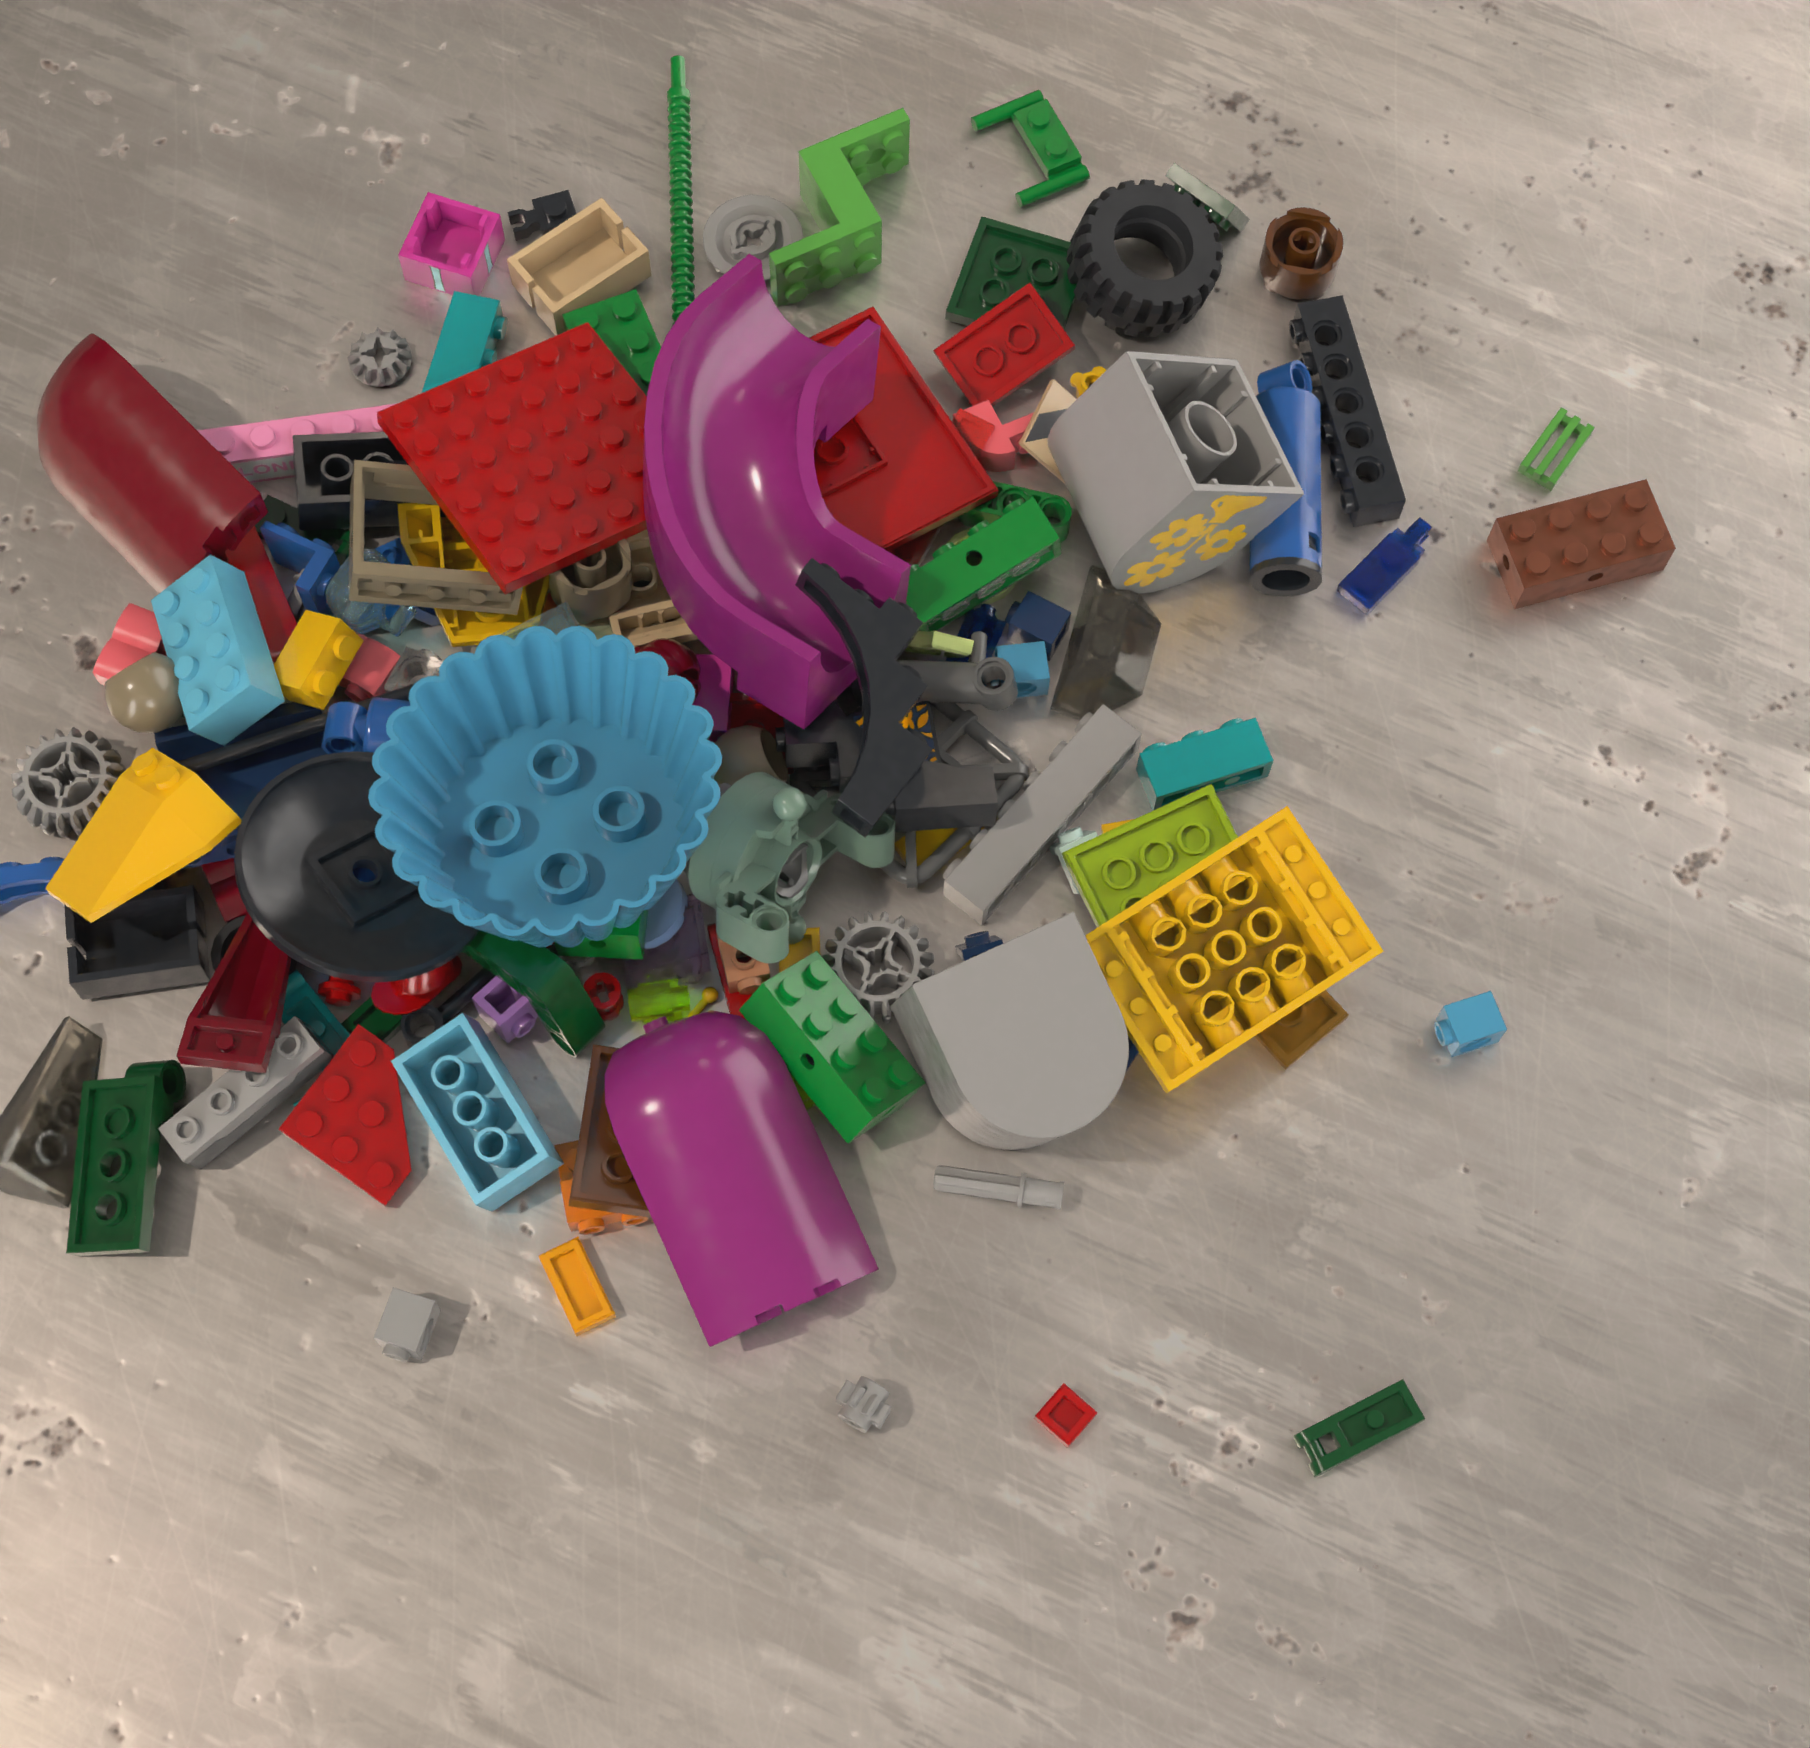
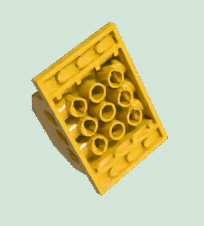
(1229, 948)

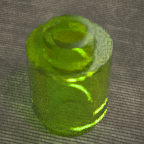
(658, 1000)

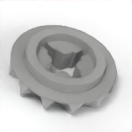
(394, 364)

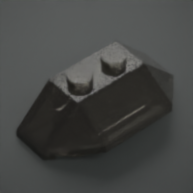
(1106, 650)

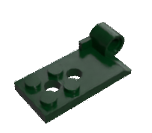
(120, 1120)

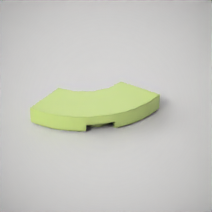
(935, 641)

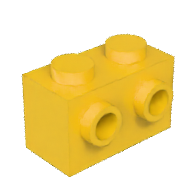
(316, 659)

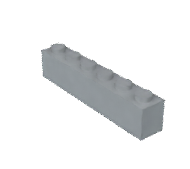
(1040, 814)

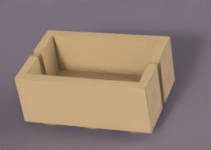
(579, 264)

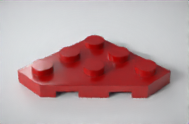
(356, 1117)

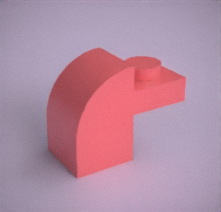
(1004, 442)

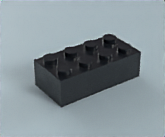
(324, 478)

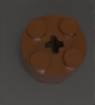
(1301, 254)

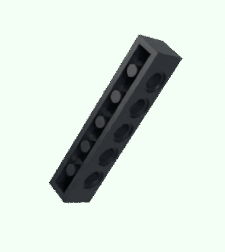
(1330, 323)

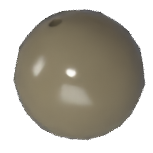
(145, 695)
(748, 751)

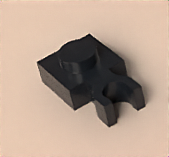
(546, 214)

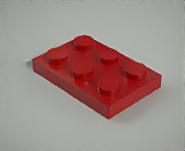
(1004, 348)

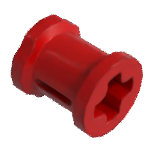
(613, 990)

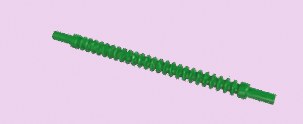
(678, 100)

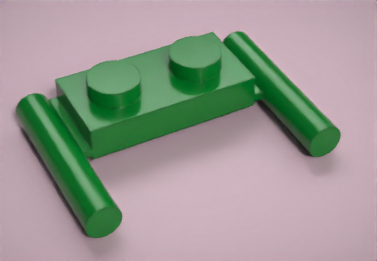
(1046, 141)

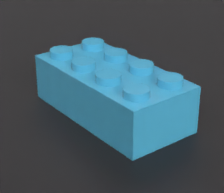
(217, 650)
(477, 1112)

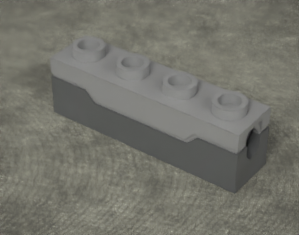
(245, 1097)

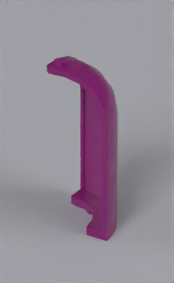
(731, 1171)

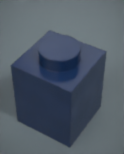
(1037, 621)

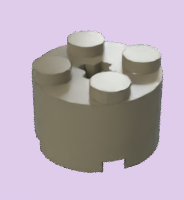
(595, 584)

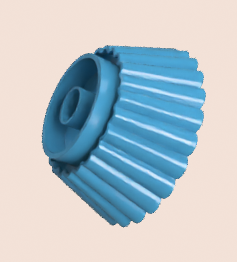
(546, 785)

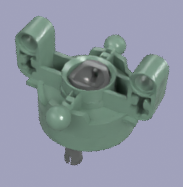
(766, 854)

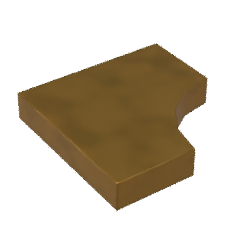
(1302, 1028)

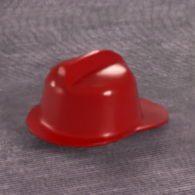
(416, 992)

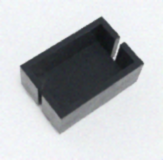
(139, 945)

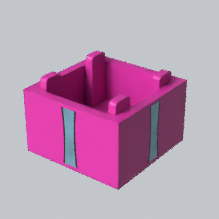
(451, 246)

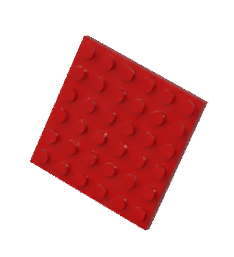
(532, 455)

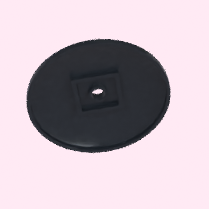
(300, 885)

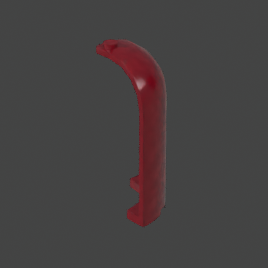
(139, 467)

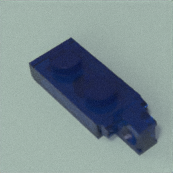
(1385, 567)

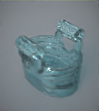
(364, 616)

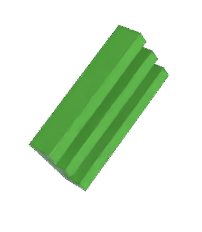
(1572, 425)

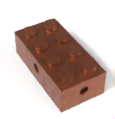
(1580, 544)

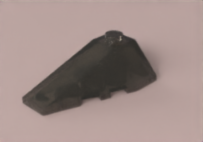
(43, 1118)

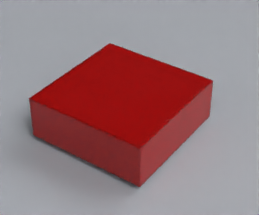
(1065, 1415)

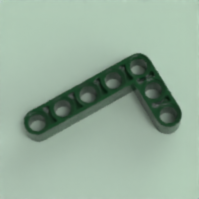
(546, 983)

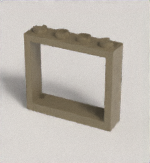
(407, 583)

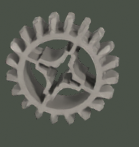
(55, 765)
(890, 935)

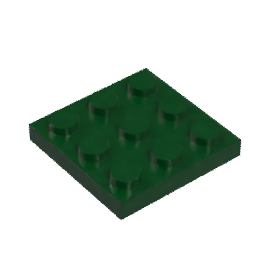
(1003, 262)

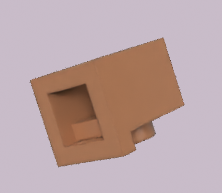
(742, 976)

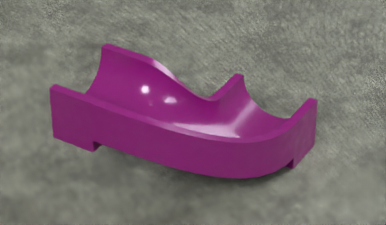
(739, 494)

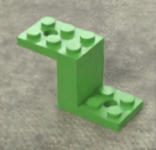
(847, 220)

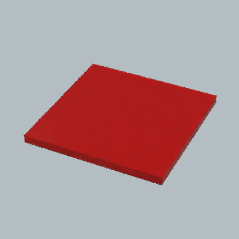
(900, 458)

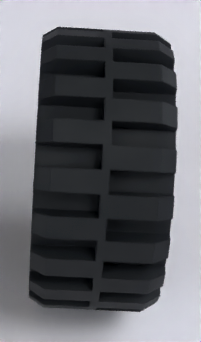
(1164, 220)

